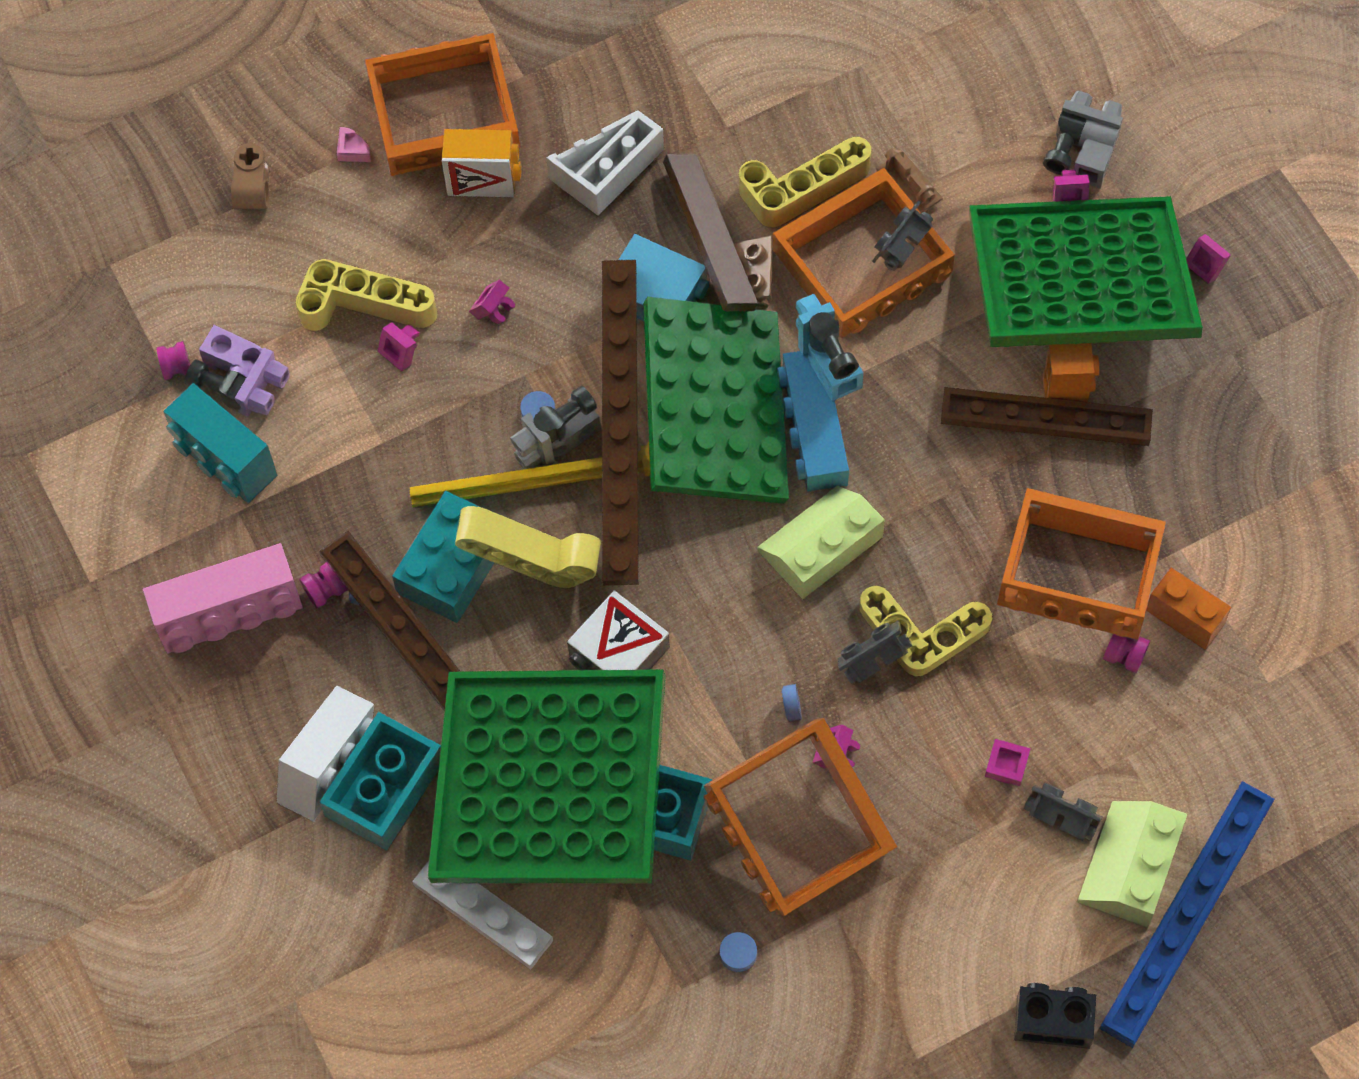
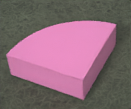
(352, 147)

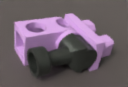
(247, 369)

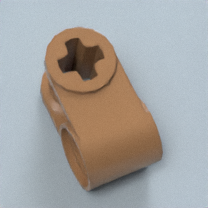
(250, 178)

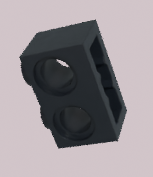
(1055, 1027)

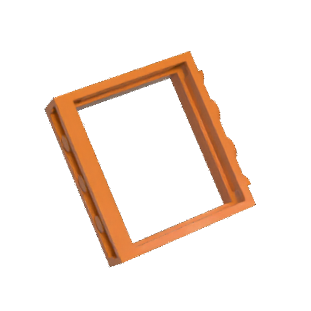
(427, 60)
(836, 211)
(1090, 522)
(850, 788)

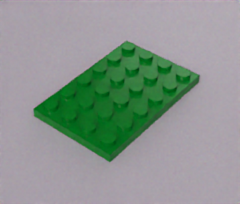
(714, 401)

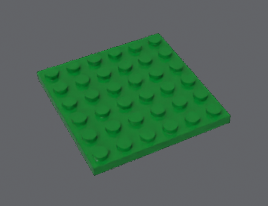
(1083, 272)
(548, 777)

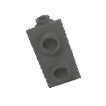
(894, 247)
(860, 657)
(1077, 816)

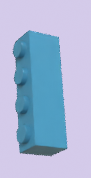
(815, 424)

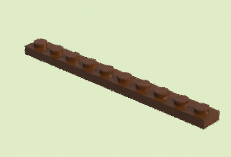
(619, 424)

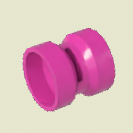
(322, 585)
(1126, 651)

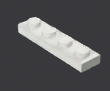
(489, 917)

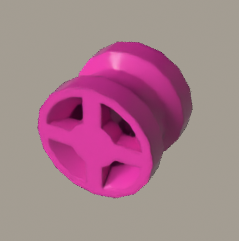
(173, 360)

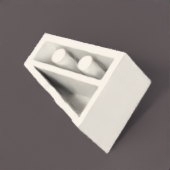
(607, 163)
(321, 751)

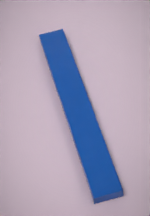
(1186, 914)

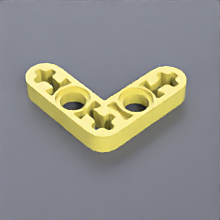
(919, 640)

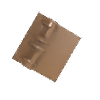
(757, 262)

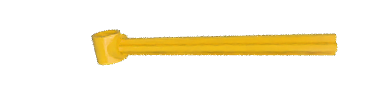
(519, 480)

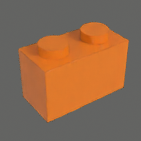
(1070, 372)
(1188, 608)

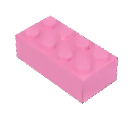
(223, 599)

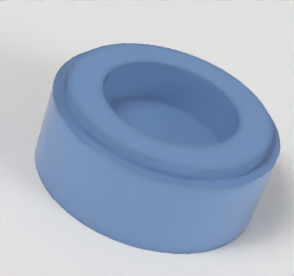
(535, 400)
(791, 702)
(738, 952)

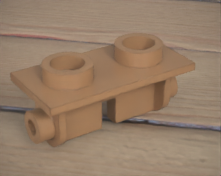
(910, 179)

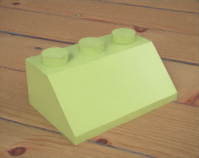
(823, 539)
(1132, 860)

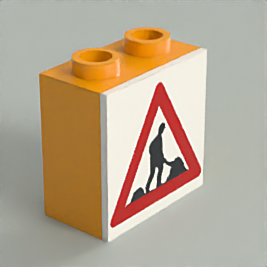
(480, 163)

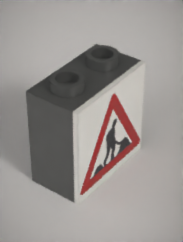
(617, 638)

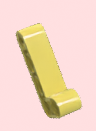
(847, 161)
(411, 306)
(528, 550)

